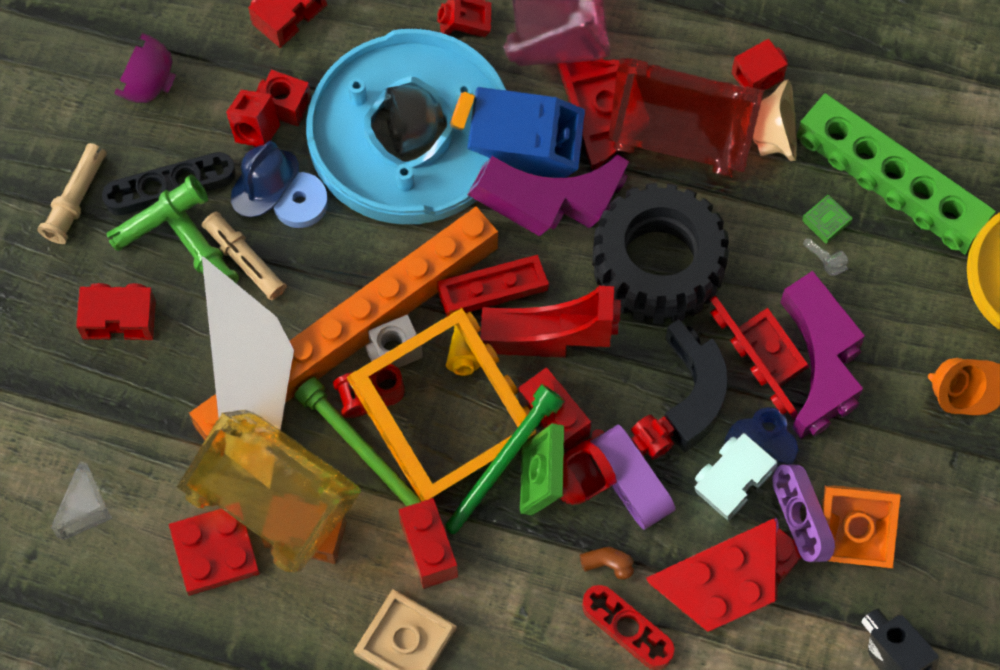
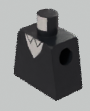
(897, 644)

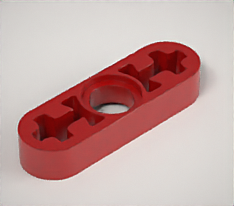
(601, 616)

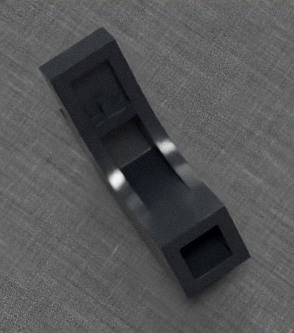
(701, 409)

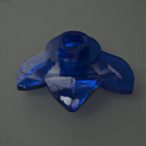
(777, 443)

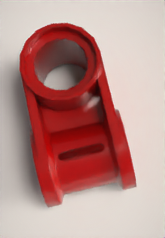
(353, 407)

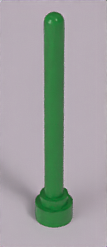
(544, 404)

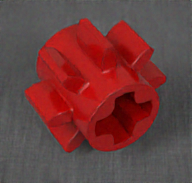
(653, 436)

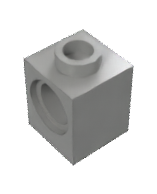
(396, 330)

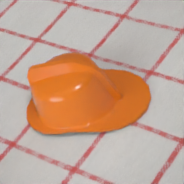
(967, 386)

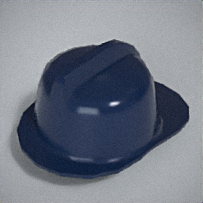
(263, 179)

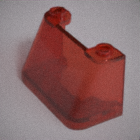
(683, 115)

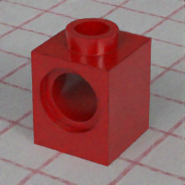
(760, 66)
(299, 96)
(253, 118)

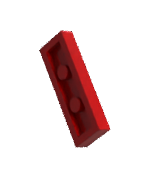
(493, 285)

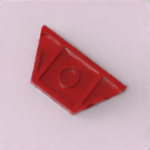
(592, 88)
(725, 578)

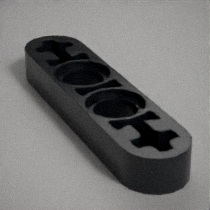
(167, 177)

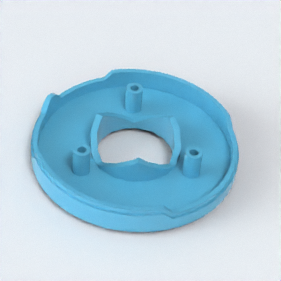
(354, 160)

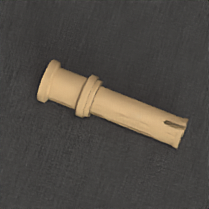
(66, 207)

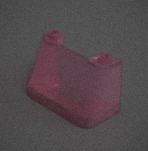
(557, 32)

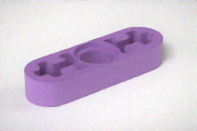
(813, 535)

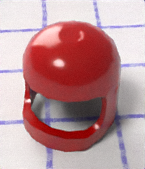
(581, 476)

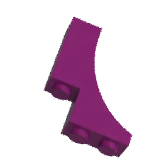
(541, 201)
(830, 340)

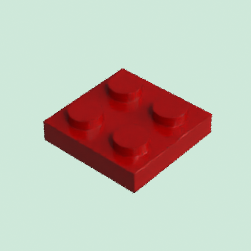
(213, 551)

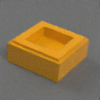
(462, 110)

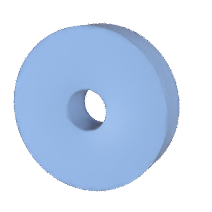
(306, 213)

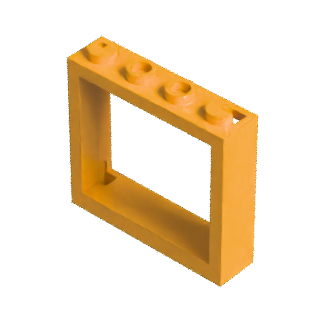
(389, 429)

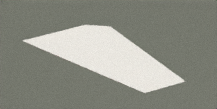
(247, 349)

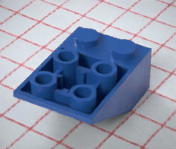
(527, 131)

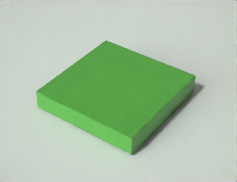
(542, 470)

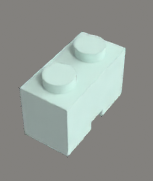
(734, 473)

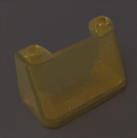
(269, 486)

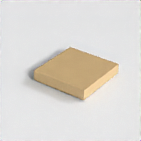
(404, 636)

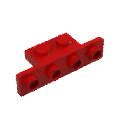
(770, 350)

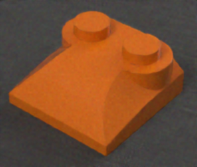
(862, 524)

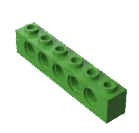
(890, 157)

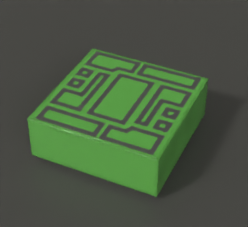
(827, 219)

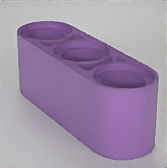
(636, 481)

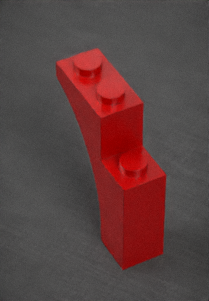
(551, 328)

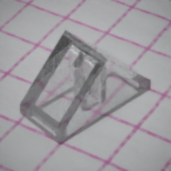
(81, 506)

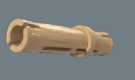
(234, 244)

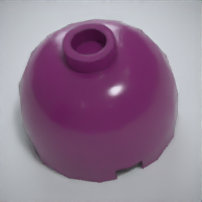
(147, 72)

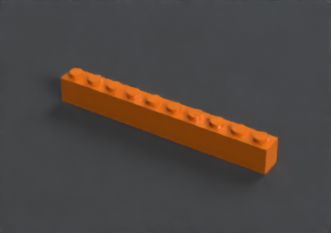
(379, 302)

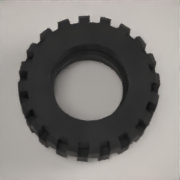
(666, 212)

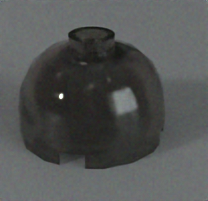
(412, 118)

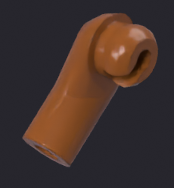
(609, 557)

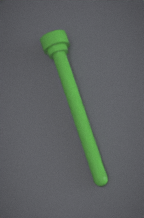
(313, 395)

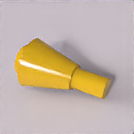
(460, 357)

